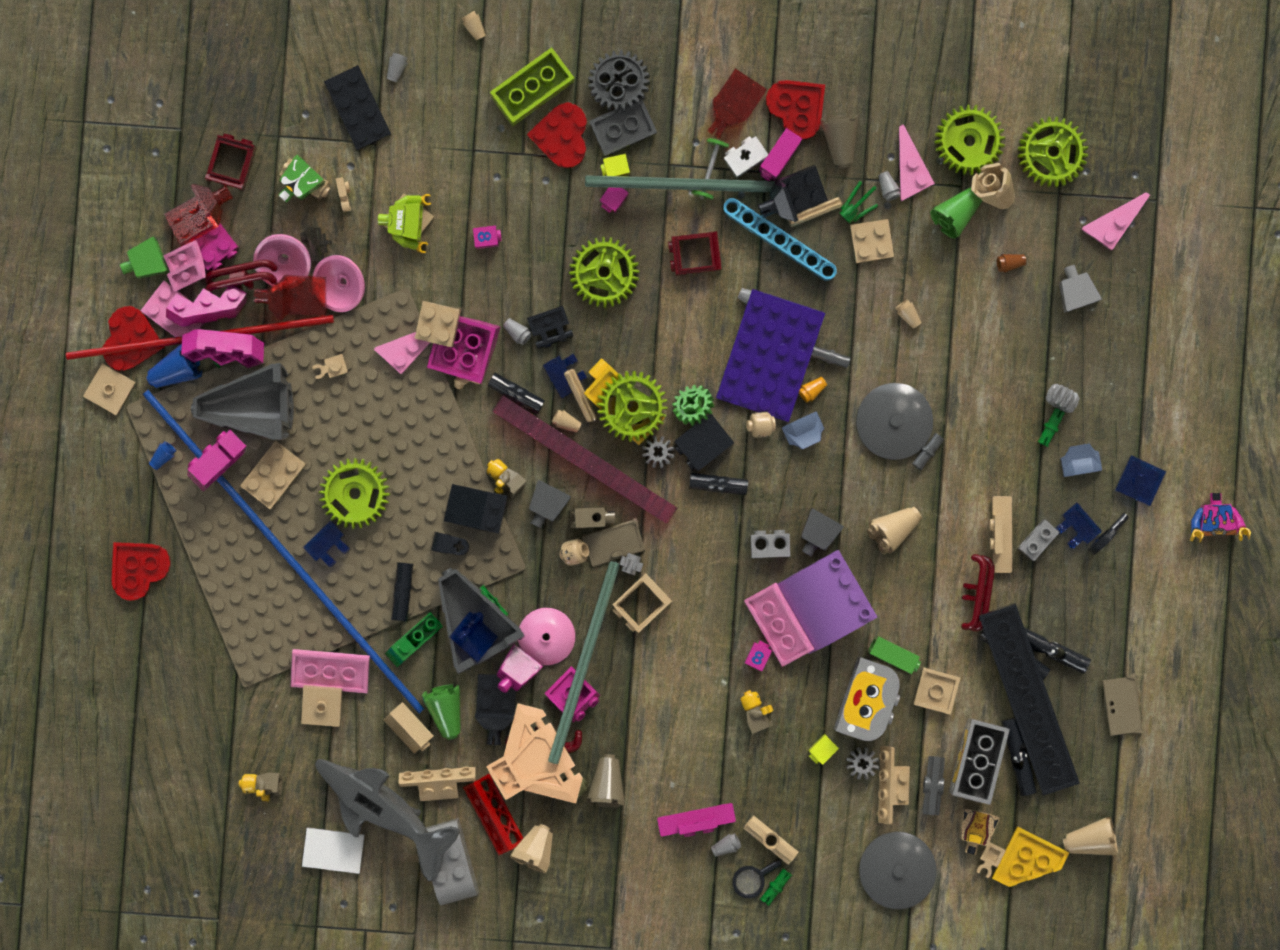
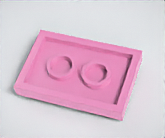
(156, 310)

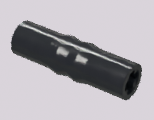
(516, 393)
(718, 484)
(402, 591)

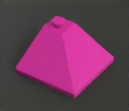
(470, 352)

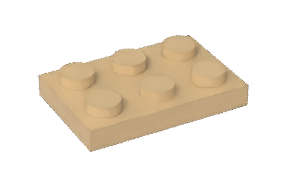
(273, 475)

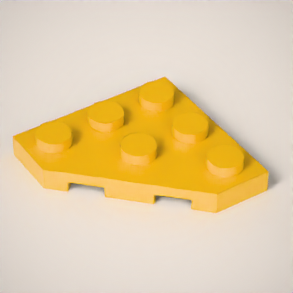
(1028, 859)

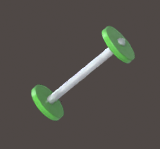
(717, 143)

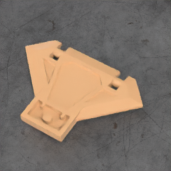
(527, 764)

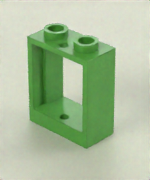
(894, 655)

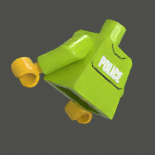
(405, 221)

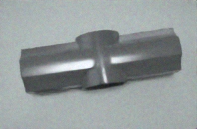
(933, 785)

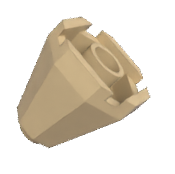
(994, 186)
(534, 849)

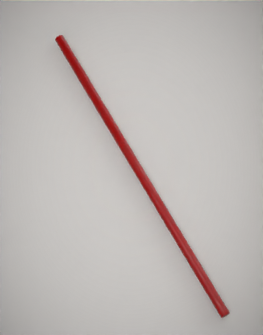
(178, 340)

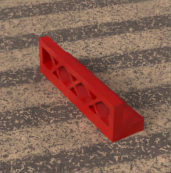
(491, 816)

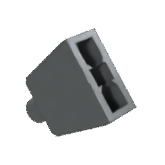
(547, 503)
(819, 532)

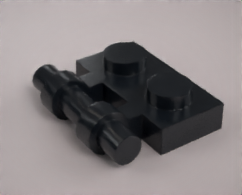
(549, 321)

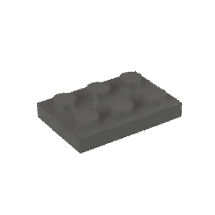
(622, 128)

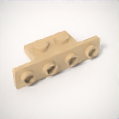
(1001, 533)
(437, 783)
(892, 785)

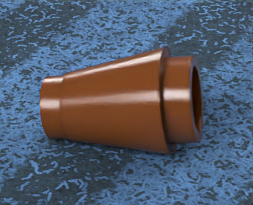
(1009, 262)

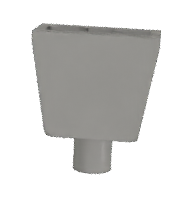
(1077, 290)

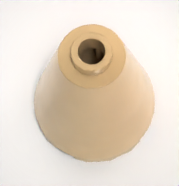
(1093, 839)

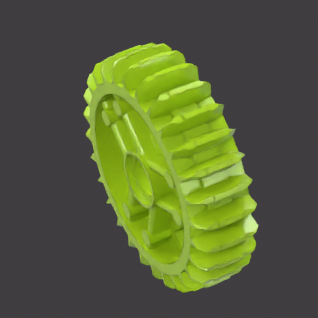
(979, 129)
(1037, 151)
(614, 282)
(625, 392)
(340, 490)

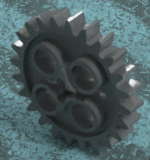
(607, 69)

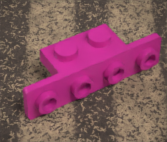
(696, 820)

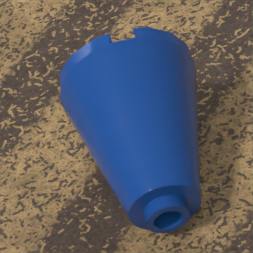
(173, 370)

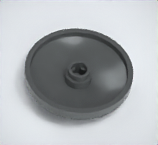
(894, 421)
(897, 870)

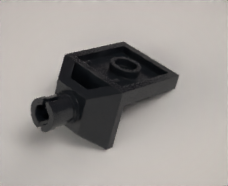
(794, 194)
(494, 707)

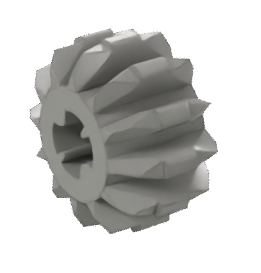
(1062, 398)
(665, 452)
(859, 769)

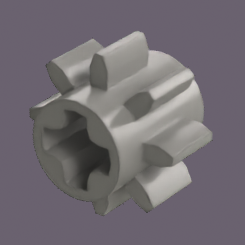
(631, 564)

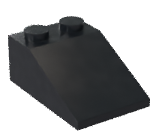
(476, 508)

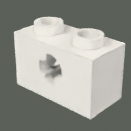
(756, 155)

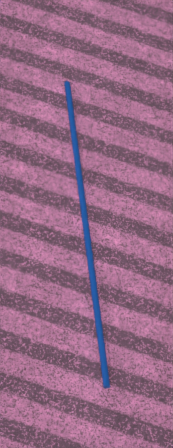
(288, 557)

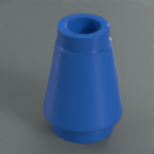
(162, 455)

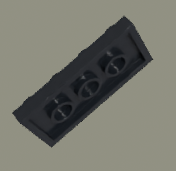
(357, 108)

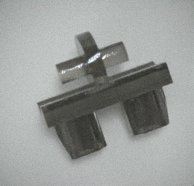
(317, 243)

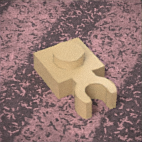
(343, 190)
(333, 366)
(991, 856)

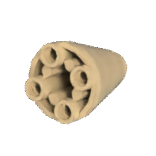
(893, 528)

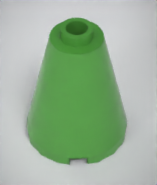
(956, 212)
(445, 709)

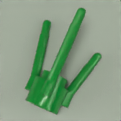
(850, 212)

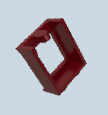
(225, 180)
(715, 254)

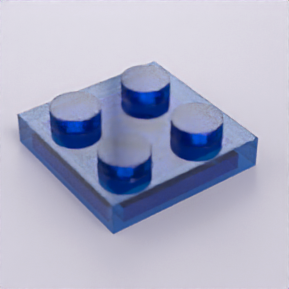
(1140, 480)

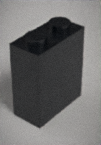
(703, 443)

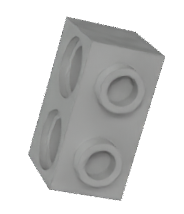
(1038, 540)
(770, 549)

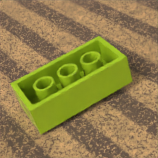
(532, 86)

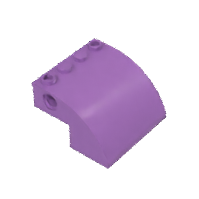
(827, 600)

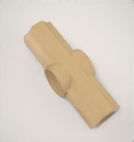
(779, 848)

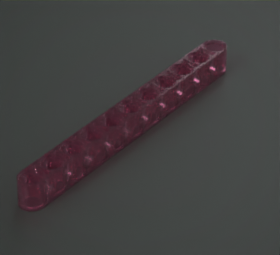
(584, 459)

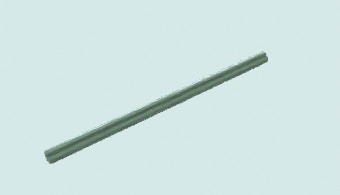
(678, 183)
(583, 663)

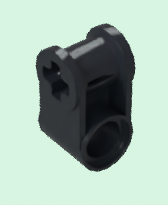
(446, 544)

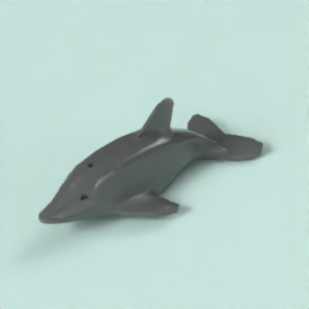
(367, 799)

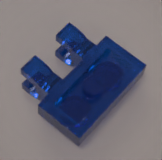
(556, 370)
(1081, 523)
(324, 541)

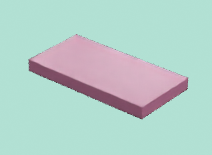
(779, 624)
(330, 670)

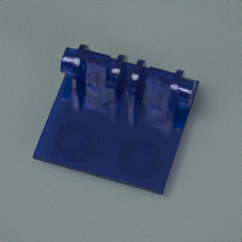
(473, 636)

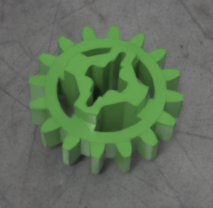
(693, 405)

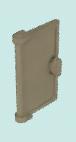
(606, 543)
(1125, 705)

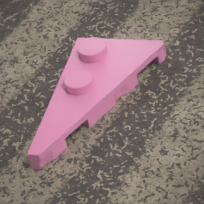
(913, 172)
(1112, 226)
(402, 351)

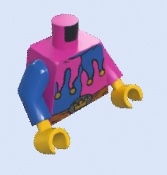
(1217, 520)

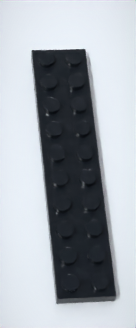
(1029, 699)

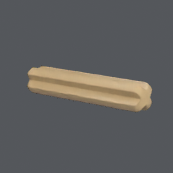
(816, 211)
(582, 399)

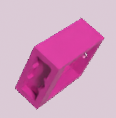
(780, 155)

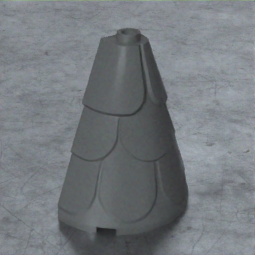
(251, 404)
(459, 598)

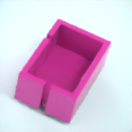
(215, 459)

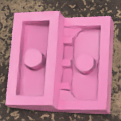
(185, 266)

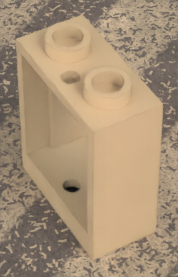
(631, 624)

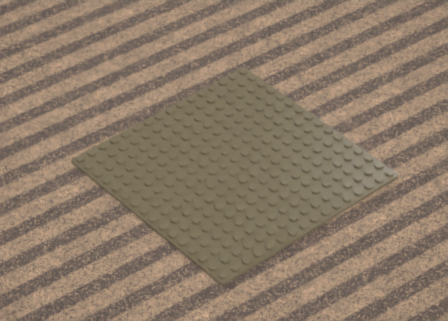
(372, 414)

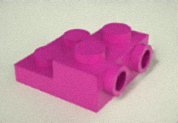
(216, 247)
(559, 693)

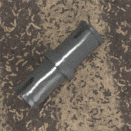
(830, 356)
(928, 451)

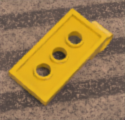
(602, 373)

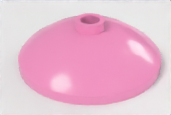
(272, 249)
(341, 295)
(560, 631)

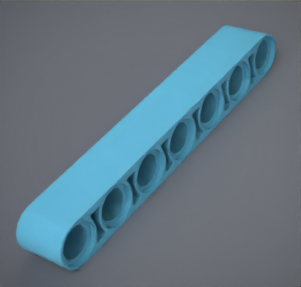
(773, 232)

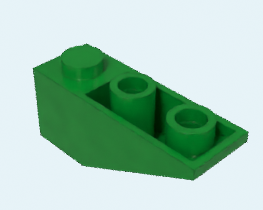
(413, 639)

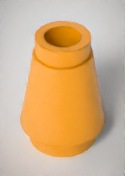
(812, 389)

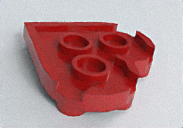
(798, 105)
(560, 135)
(127, 327)
(136, 567)

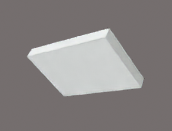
(333, 850)

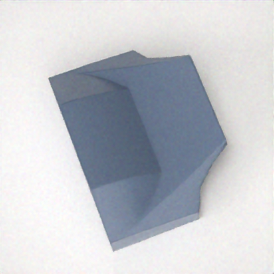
(804, 431)
(1080, 460)

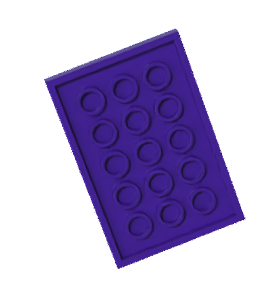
(770, 355)

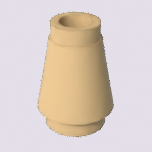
(473, 25)
(908, 313)
(565, 421)

